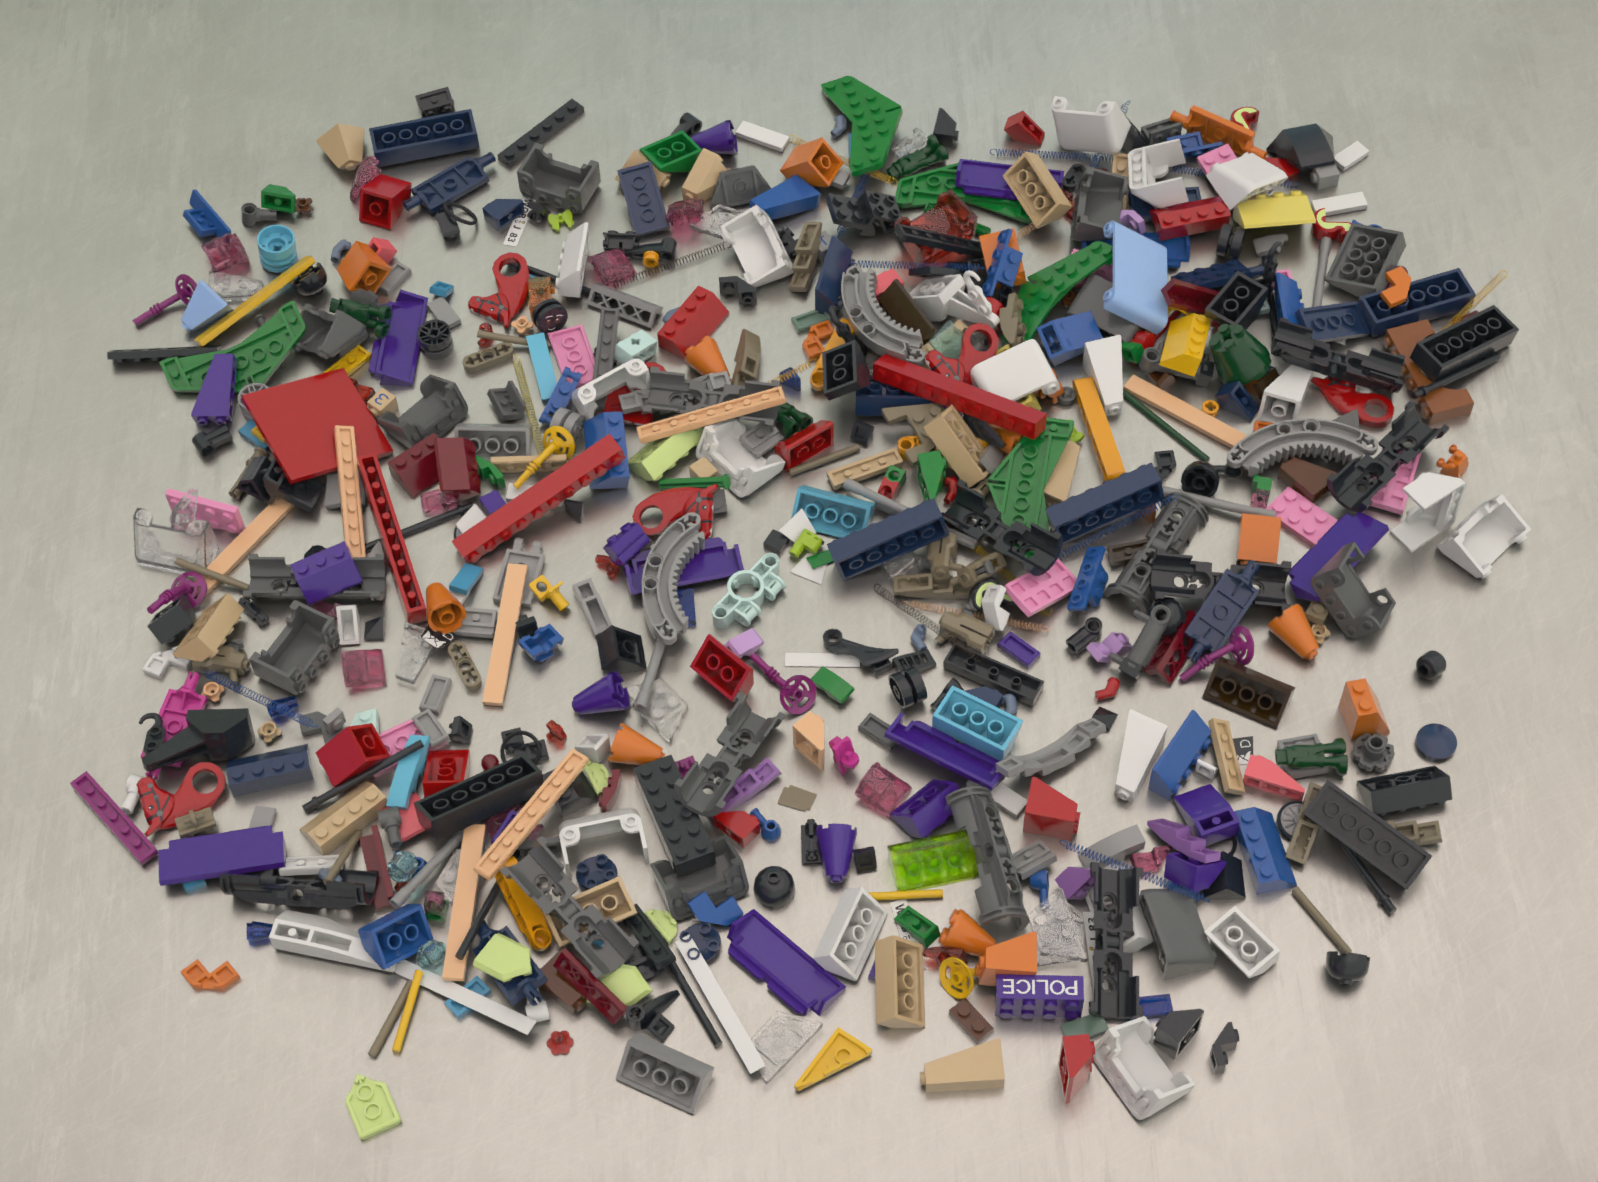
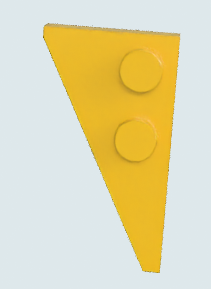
(835, 1055)

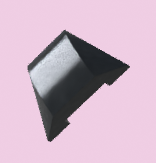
(1304, 146)

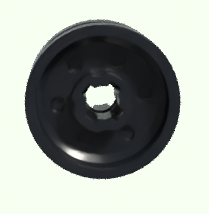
(1230, 241)
(435, 339)
(907, 687)

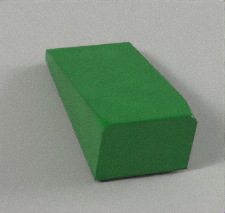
(918, 926)

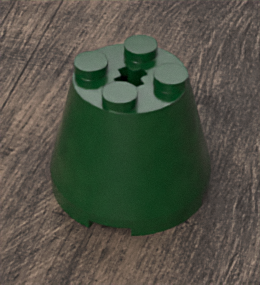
(1238, 355)

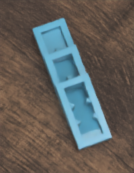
(542, 365)
(407, 774)

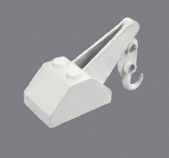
(946, 296)

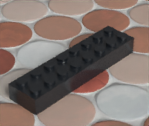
(994, 674)

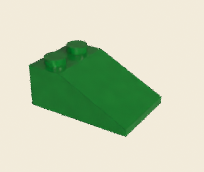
(673, 153)
(931, 474)

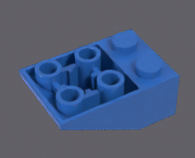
(1067, 336)

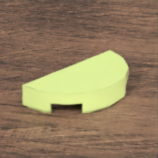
(597, 776)
(663, 923)

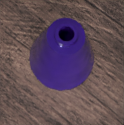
(718, 139)
(602, 696)
(836, 849)

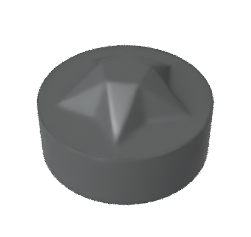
(1068, 396)

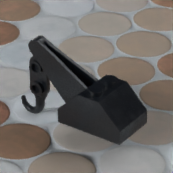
(1244, 297)
(844, 365)
(210, 732)

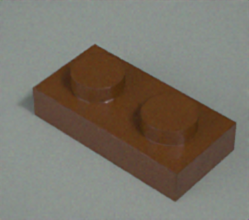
(971, 1020)

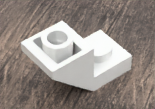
(992, 611)

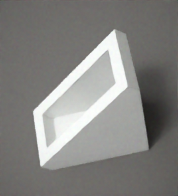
(348, 624)
(594, 746)

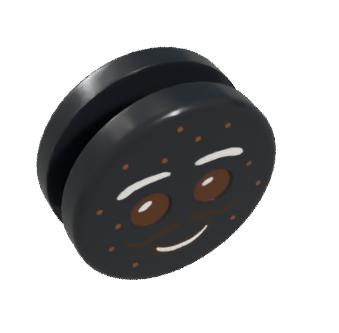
(549, 316)

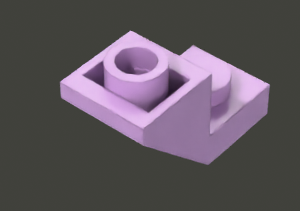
(1133, 220)
(1114, 642)
(745, 643)

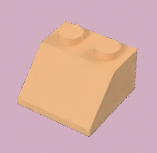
(810, 738)

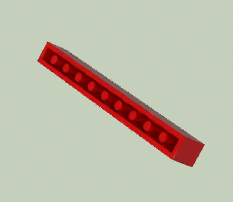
(962, 396)
(538, 499)
(391, 538)

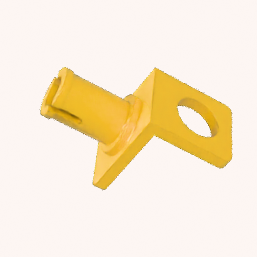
(550, 593)

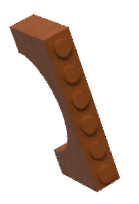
(1439, 404)

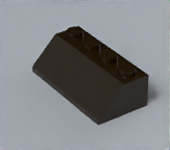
(903, 309)
(1248, 692)

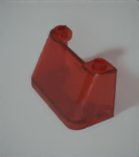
(948, 217)

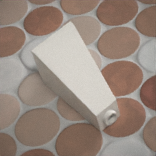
(1104, 364)
(1285, 395)
(1140, 749)

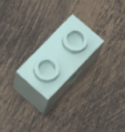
(637, 346)

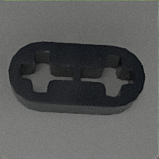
(1070, 176)

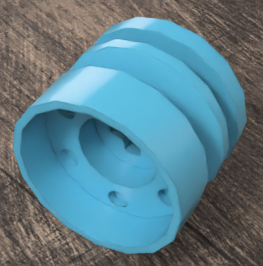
(277, 248)

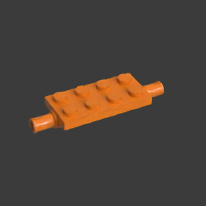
(1217, 129)

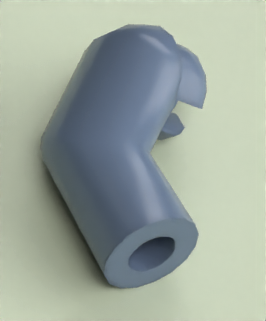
(337, 249)

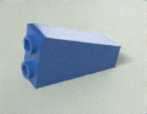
(787, 198)

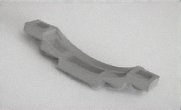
(638, 398)
(1055, 755)

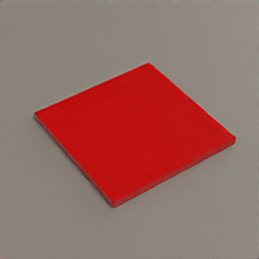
(301, 419)

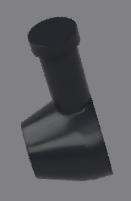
(1229, 471)
(954, 682)

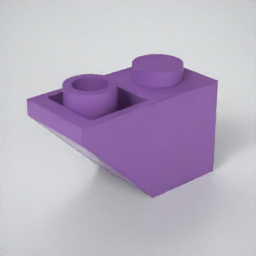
(1075, 882)

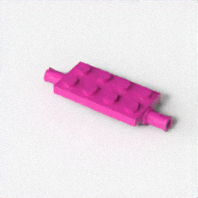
(175, 711)

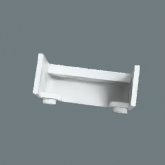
(1152, 163)
(1437, 509)
(600, 824)

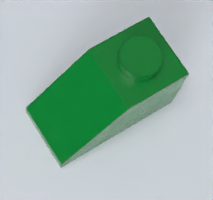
(278, 198)

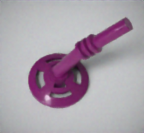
(182, 293)
(183, 587)
(1233, 647)
(789, 690)

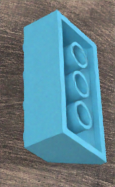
(833, 512)
(977, 723)

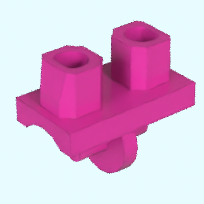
(843, 754)

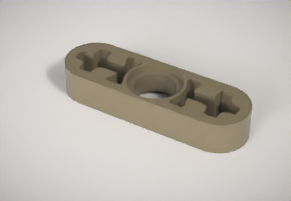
(488, 363)
(465, 658)

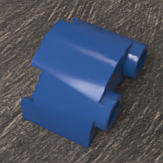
(542, 644)

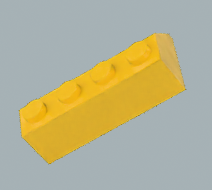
(1185, 343)

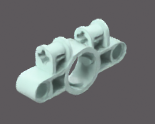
(746, 609)

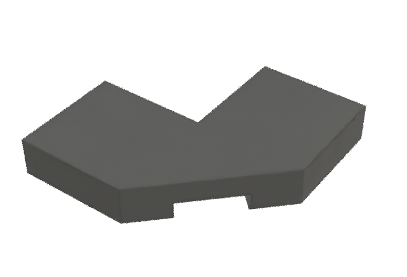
(317, 719)

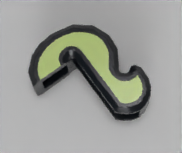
(978, 591)

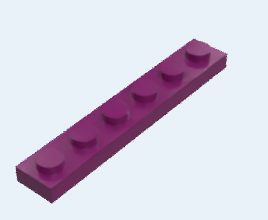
(114, 818)

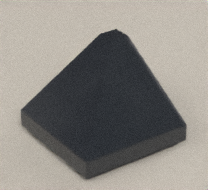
(574, 509)
(374, 629)
(1105, 716)
(658, 1027)

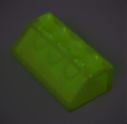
(932, 860)

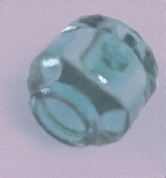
(402, 866)
(431, 955)

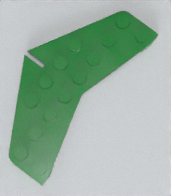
(872, 120)
(927, 186)
(1055, 281)
(256, 356)
(1027, 474)

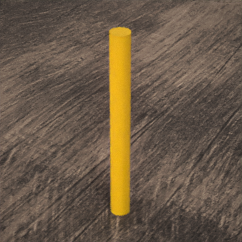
(915, 894)
(407, 1011)

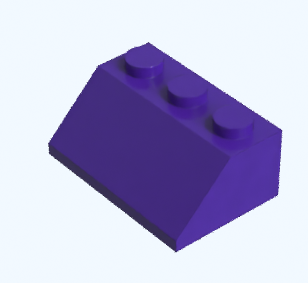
(326, 573)
(925, 809)

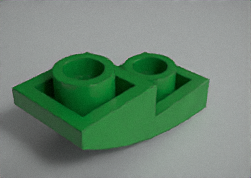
(488, 470)
(832, 684)

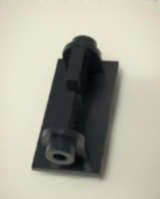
(786, 237)
(613, 238)
(809, 843)

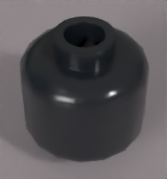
(1431, 665)

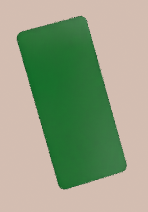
(820, 559)

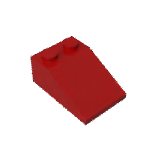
(445, 769)

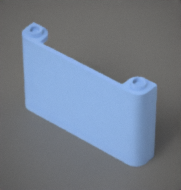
(1137, 278)

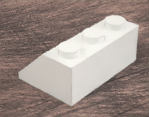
(1243, 943)

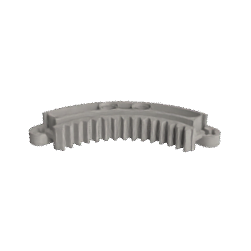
(872, 323)
(1326, 438)
(662, 573)

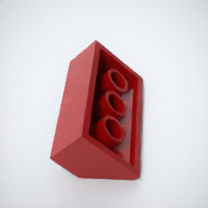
(1190, 218)
(692, 321)

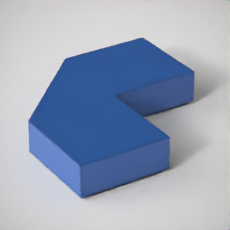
(722, 914)

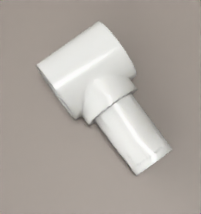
(132, 797)
(537, 1012)

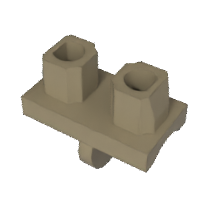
(195, 822)

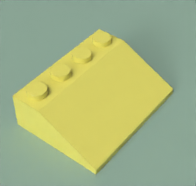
(1274, 210)

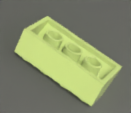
(662, 454)

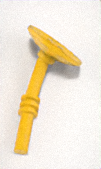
(550, 447)
(956, 977)

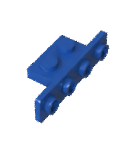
(1193, 144)
(204, 218)
(1003, 266)
(1090, 581)

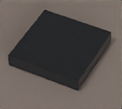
(932, 271)

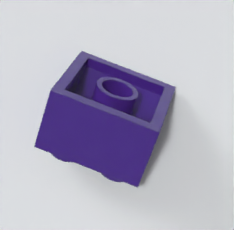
(1191, 872)

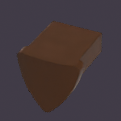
(1161, 380)

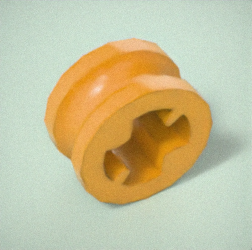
(650, 259)
(1210, 404)

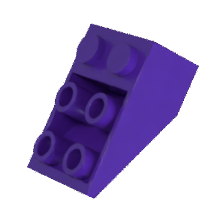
(1207, 814)

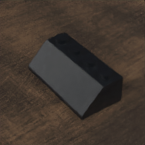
(1405, 790)

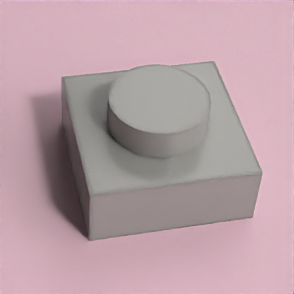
(334, 720)

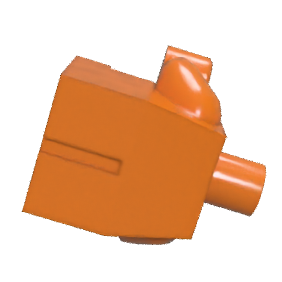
(1456, 464)

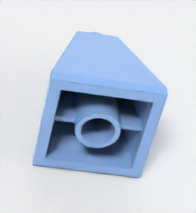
(204, 308)

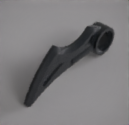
(866, 654)

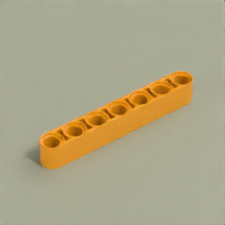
(1098, 428)

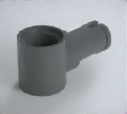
(251, 214)
(390, 822)

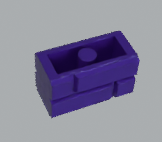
(626, 543)

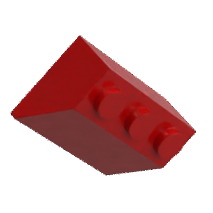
(806, 444)
(723, 668)
(1075, 1063)

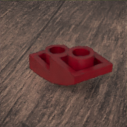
(611, 793)

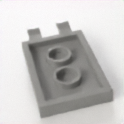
(532, 559)

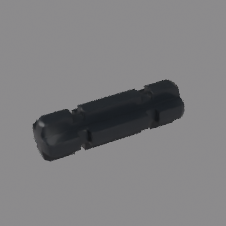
(252, 610)

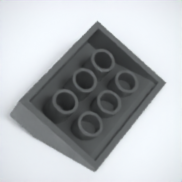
(1365, 259)

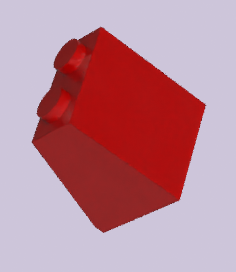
(383, 200)
(351, 752)
(1050, 812)

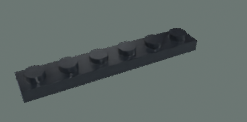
(540, 133)
(938, 240)
(156, 353)

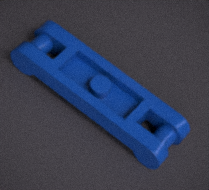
(561, 395)

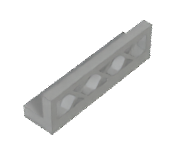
(626, 298)

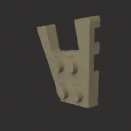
(917, 417)

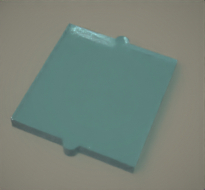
(947, 340)

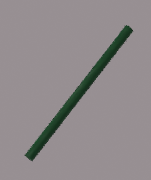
(1166, 427)

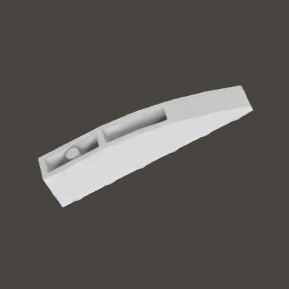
(320, 938)

